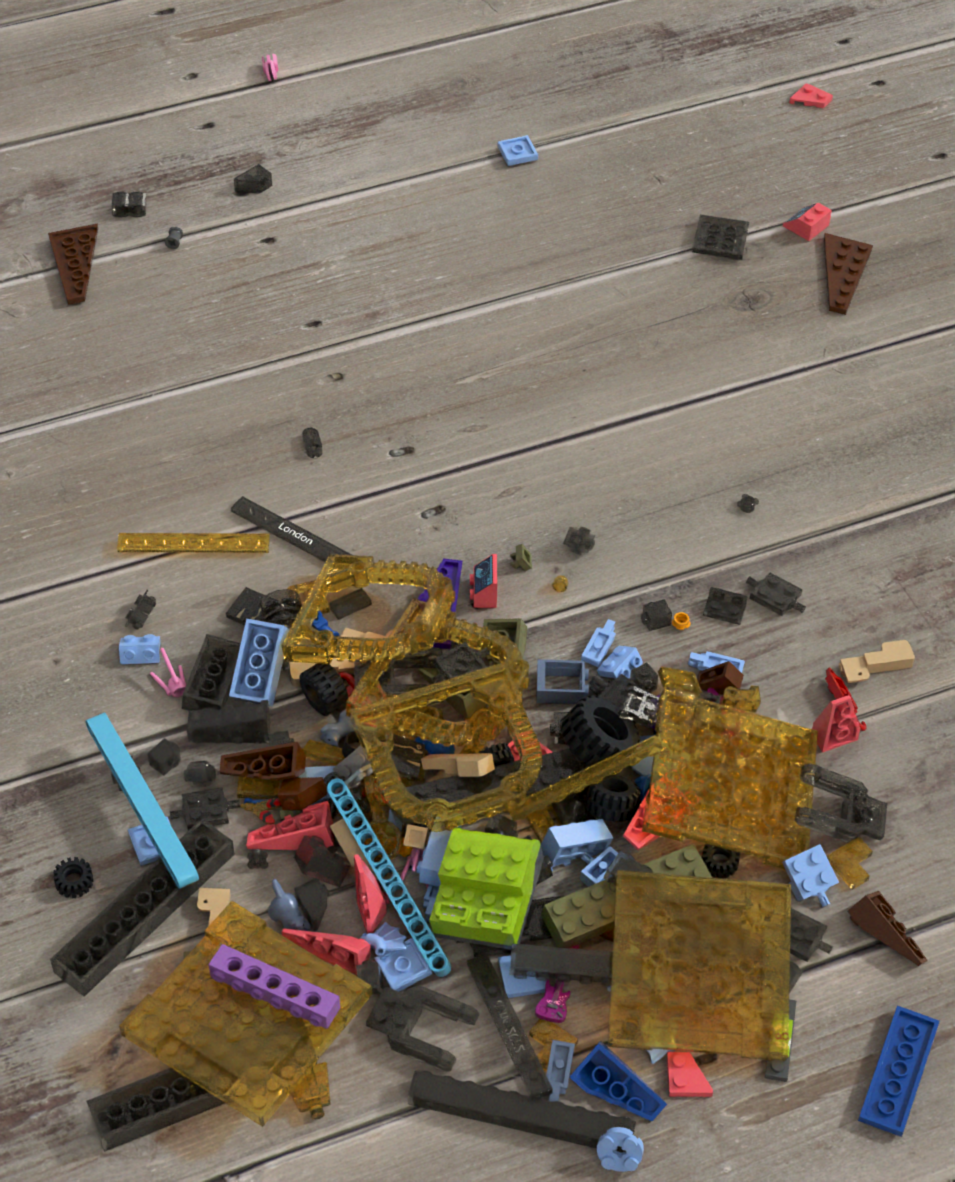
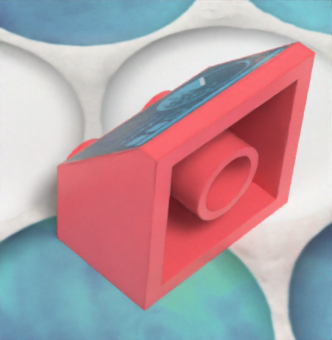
(809, 221)
(485, 583)

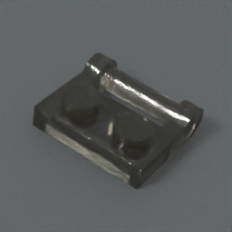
(647, 708)

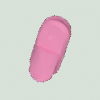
(270, 67)

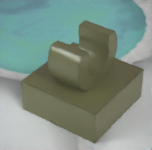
(522, 558)

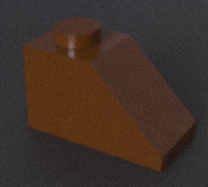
(720, 677)
(301, 792)

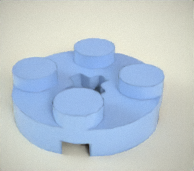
(615, 1160)

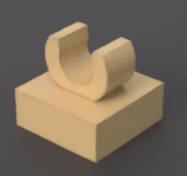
(416, 836)

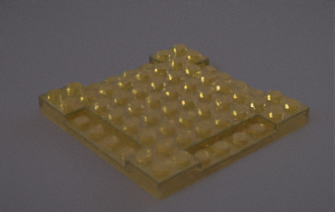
(729, 779)
(700, 965)
(225, 1036)

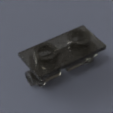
(143, 604)

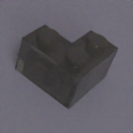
(320, 863)

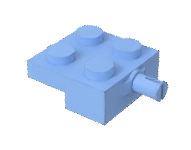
(596, 868)
(810, 874)

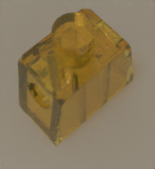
(313, 1091)

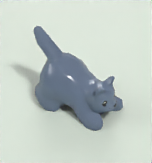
(334, 732)
(285, 908)

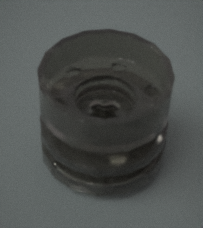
(281, 607)

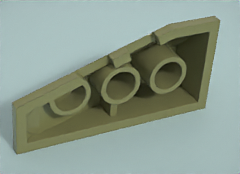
(513, 628)
(463, 702)

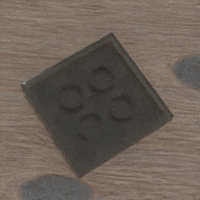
(720, 237)

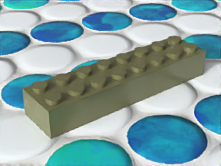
(591, 909)

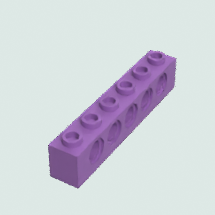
(268, 976)

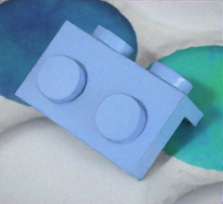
(139, 649)
(620, 662)

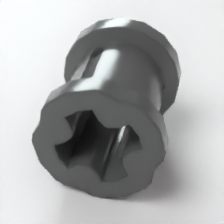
(175, 235)

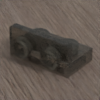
(725, 606)

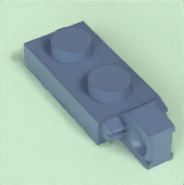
(559, 1067)

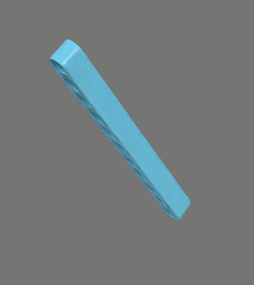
(142, 801)
(394, 883)

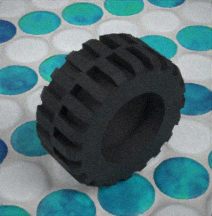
(596, 730)

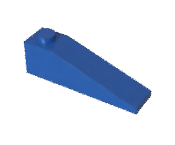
(611, 1079)

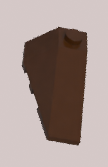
(266, 763)
(876, 917)

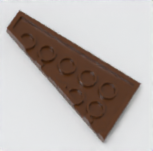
(74, 257)
(844, 269)

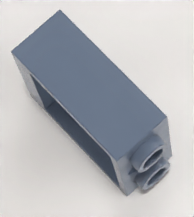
(561, 668)

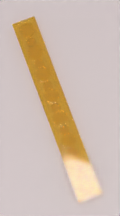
(194, 542)
(590, 775)

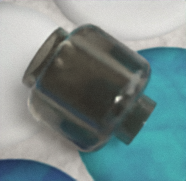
(200, 774)

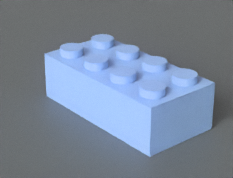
(258, 662)

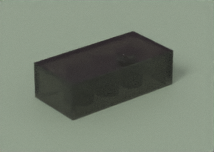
(211, 675)

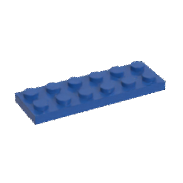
(899, 1071)

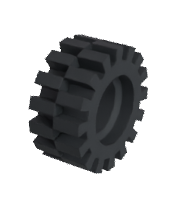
(500, 752)
(720, 868)
(78, 886)

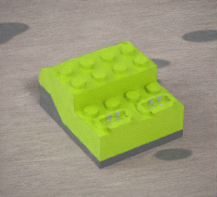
(486, 888)

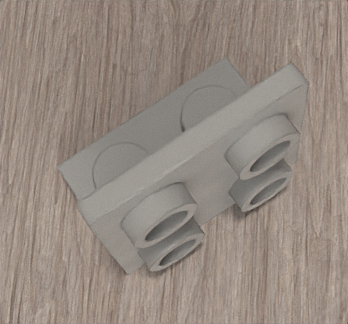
(353, 768)

